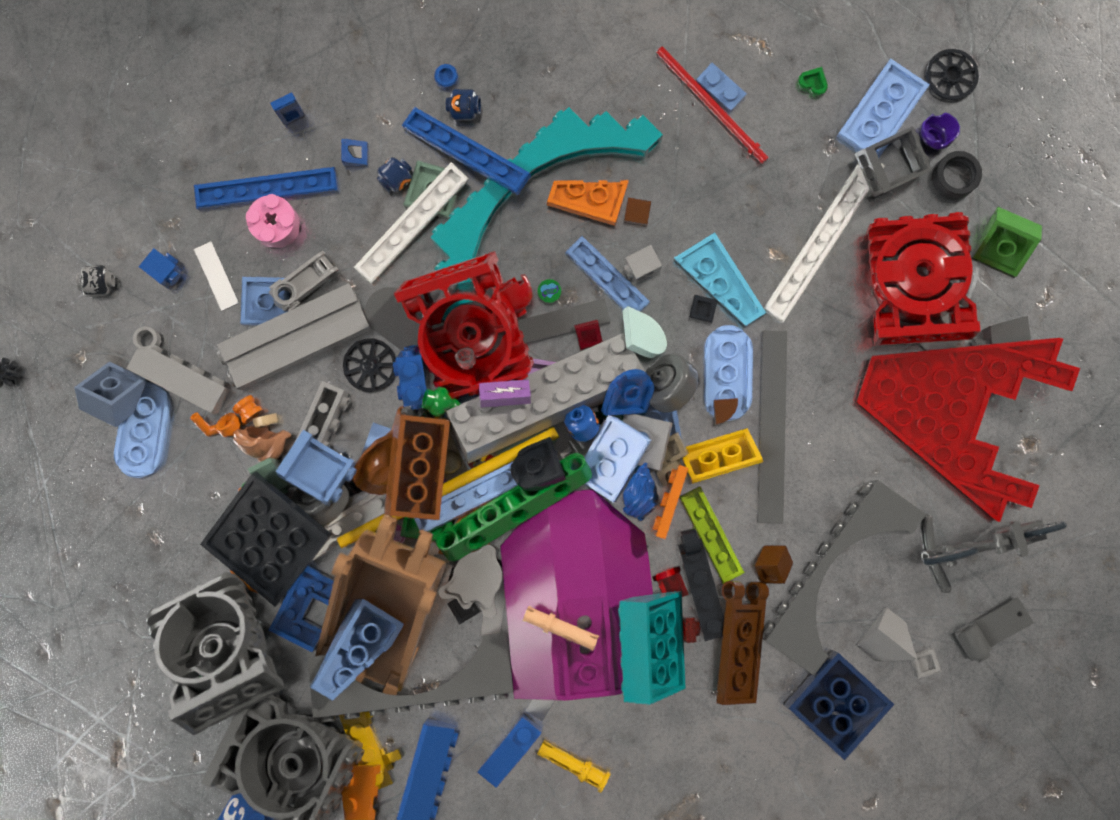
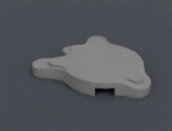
(476, 580)

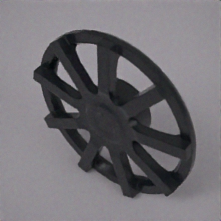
(951, 75)
(368, 364)

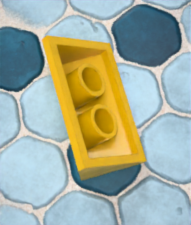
(721, 456)

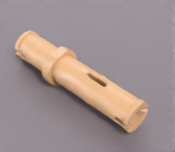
(560, 628)

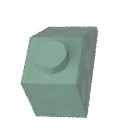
(267, 470)

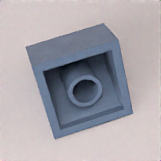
(110, 393)

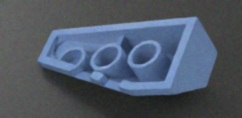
(358, 642)

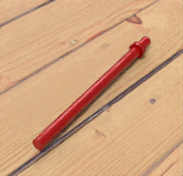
(753, 148)

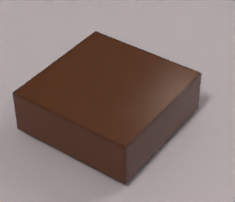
(637, 211)

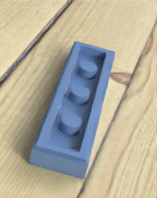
(606, 275)

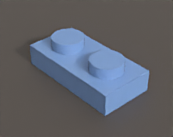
(721, 87)

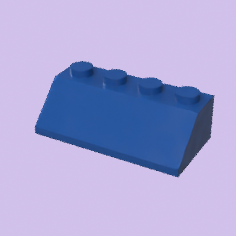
(427, 771)

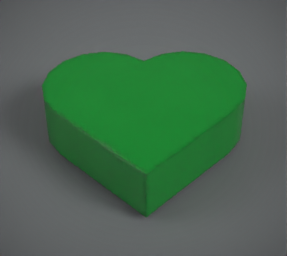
(813, 81)

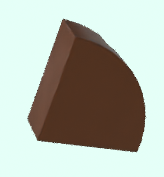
(724, 409)

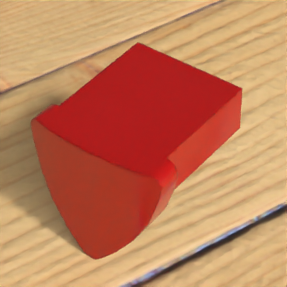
(670, 580)

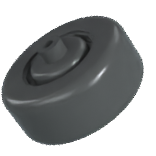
(673, 382)
(317, 509)

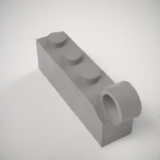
(174, 376)

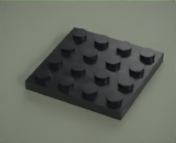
(265, 538)

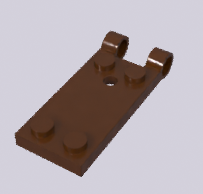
(741, 643)

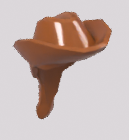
(374, 464)

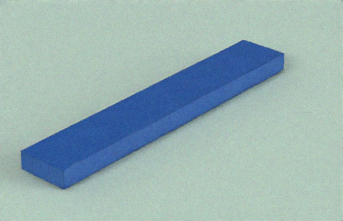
(466, 151)
(250, 189)

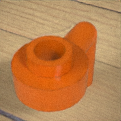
(225, 426)

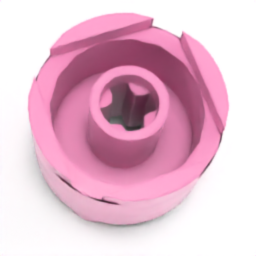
(263, 212)

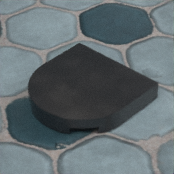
(537, 466)

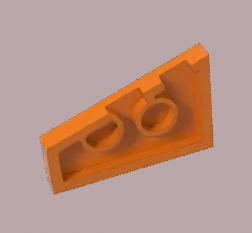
(589, 199)
(670, 501)
(360, 793)

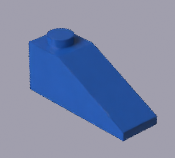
(510, 750)

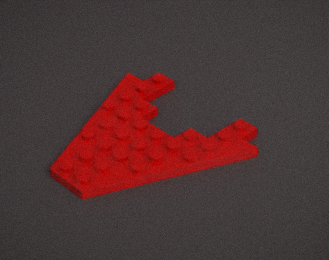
(939, 402)

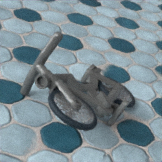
(1014, 536)

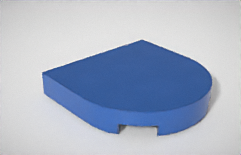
(628, 393)

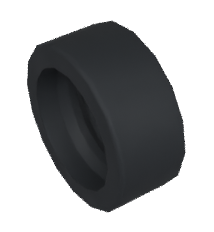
(964, 158)

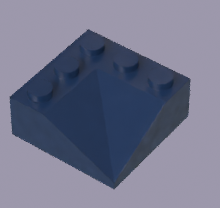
(839, 705)

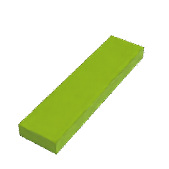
(712, 535)

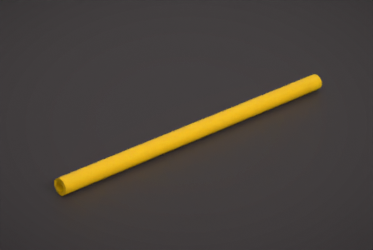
(455, 483)

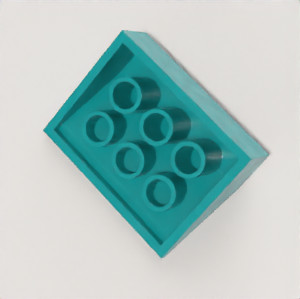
(652, 647)

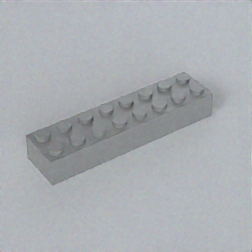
(554, 393)

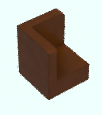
(774, 564)

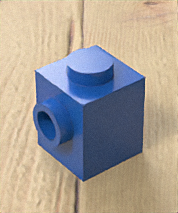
(161, 268)

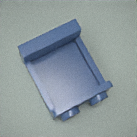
(316, 469)

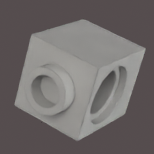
(642, 264)

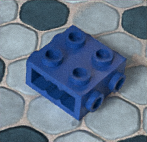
(412, 375)

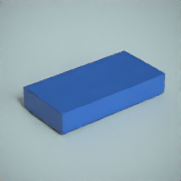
(287, 108)

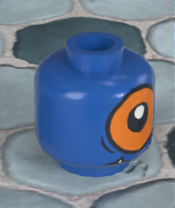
(582, 423)

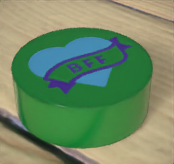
(549, 291)

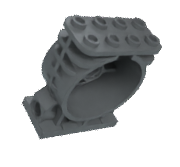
(184, 648)
(243, 753)

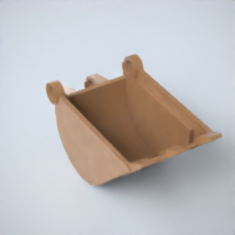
(397, 581)

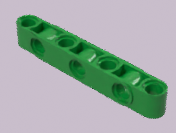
(509, 511)

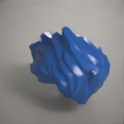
(641, 494)

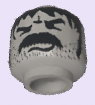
(95, 280)

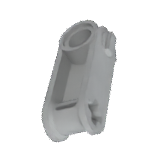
(303, 281)

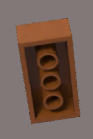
(417, 467)

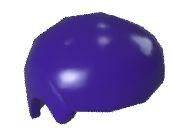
(940, 131)

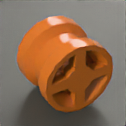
(247, 409)

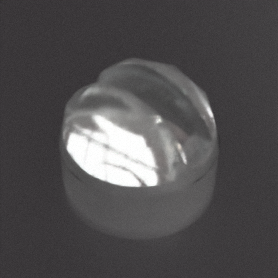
(469, 357)

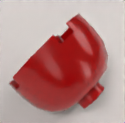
(518, 294)

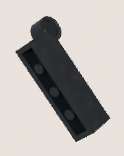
(701, 585)

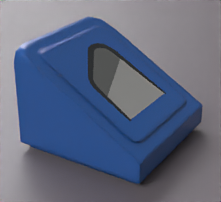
(354, 152)

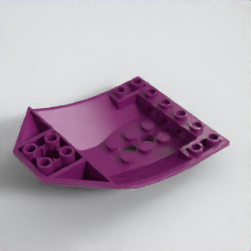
(573, 564)

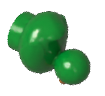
(438, 401)

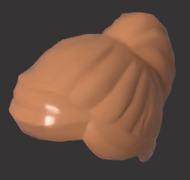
(261, 442)

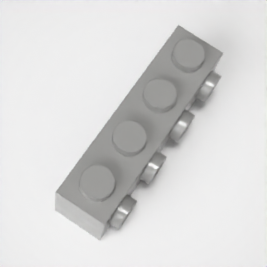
(324, 412)

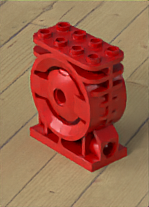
(885, 240)
(510, 357)

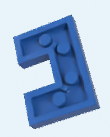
(290, 620)

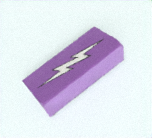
(504, 393)

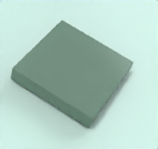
(422, 177)

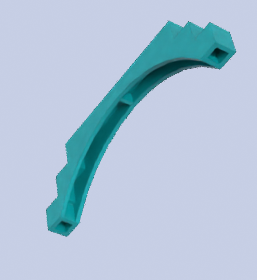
(561, 141)

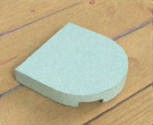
(643, 334)

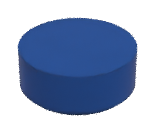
(446, 76)

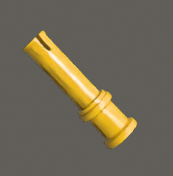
(583, 770)

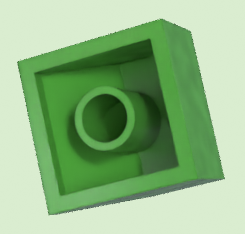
(1008, 241)

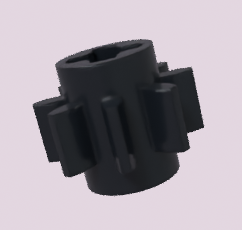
(9, 372)

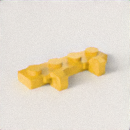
(361, 730)

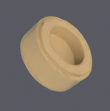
(265, 420)

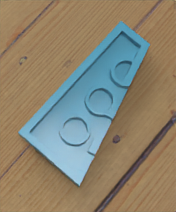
(718, 274)

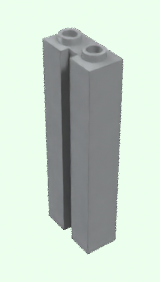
(293, 337)

